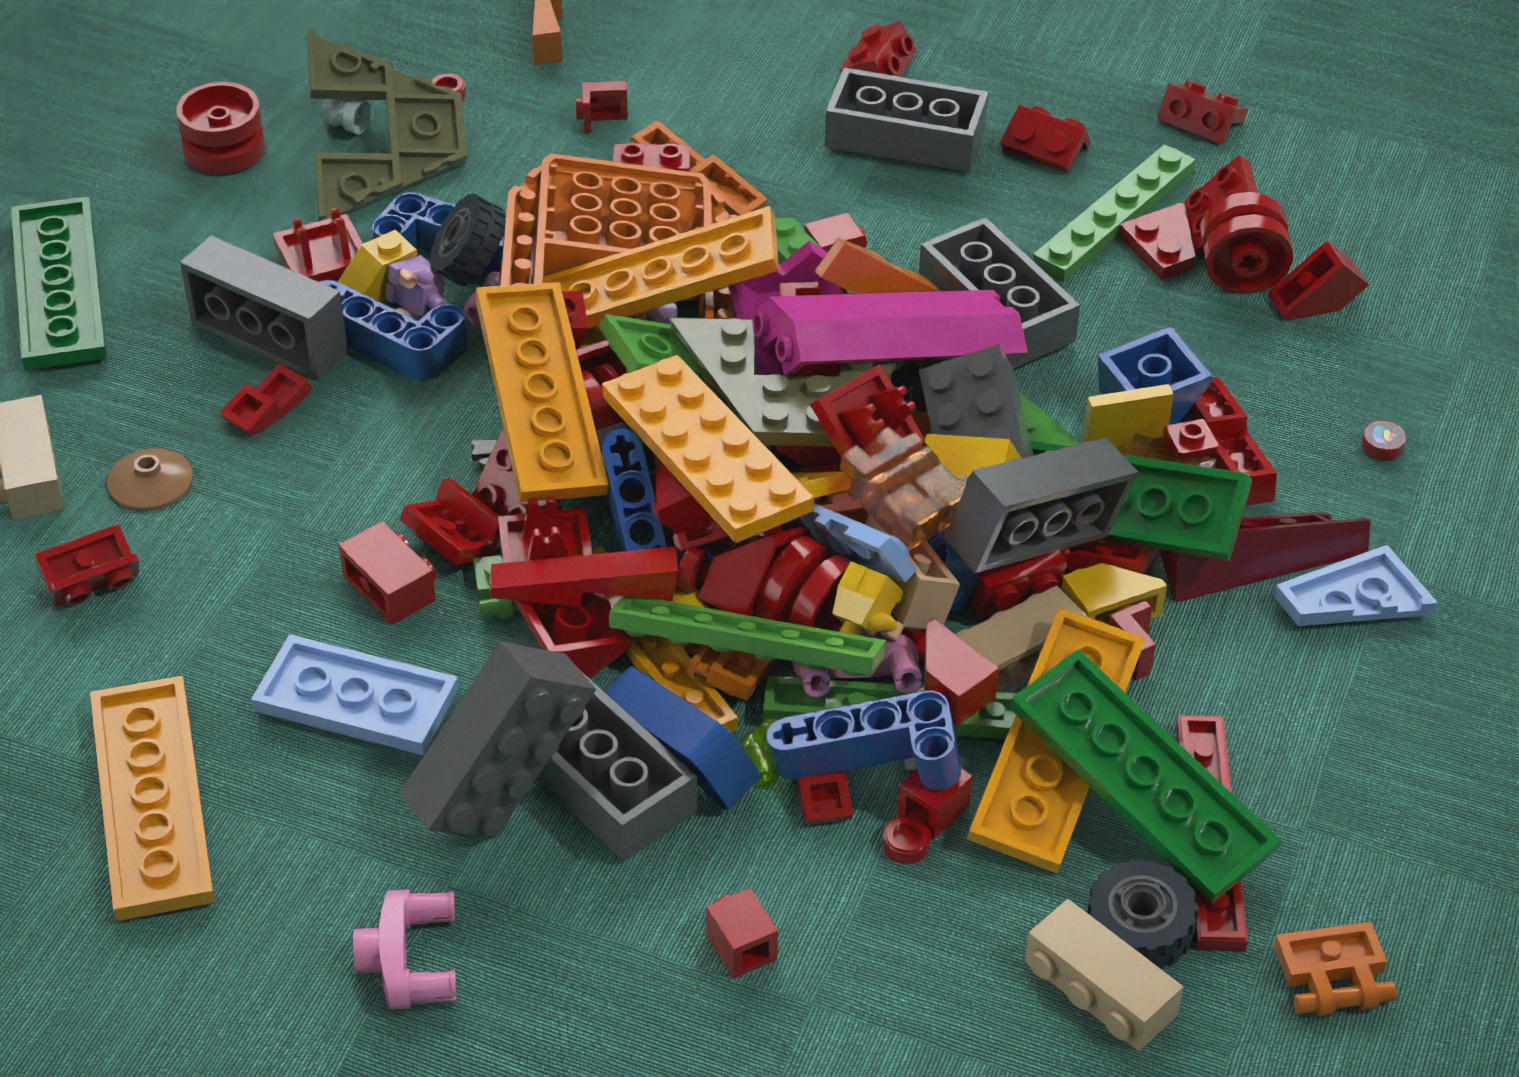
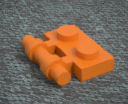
(1332, 955)

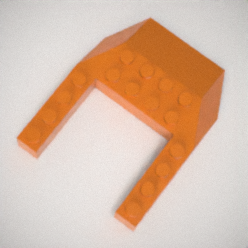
(597, 208)

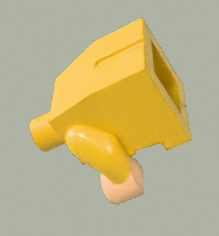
(866, 602)

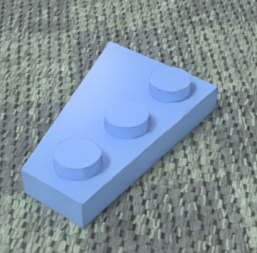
(859, 543)
(1354, 590)

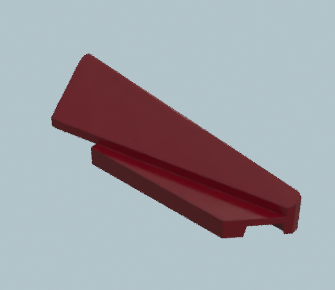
(1266, 550)

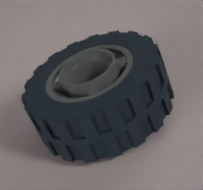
(467, 239)
(1151, 891)

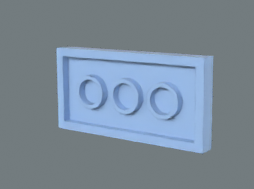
(355, 694)

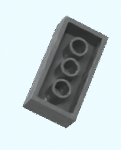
(906, 119)
(986, 259)
(264, 307)
(976, 398)
(1039, 504)
(497, 741)
(619, 778)

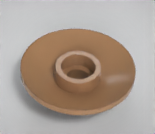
(149, 479)

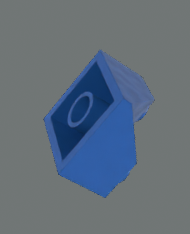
(1152, 362)

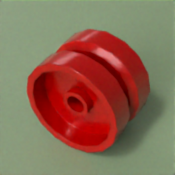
(220, 127)
(1246, 243)
(802, 585)

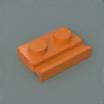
(732, 672)

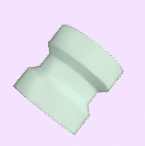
(351, 114)

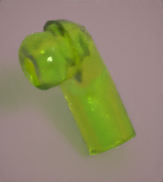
(759, 753)

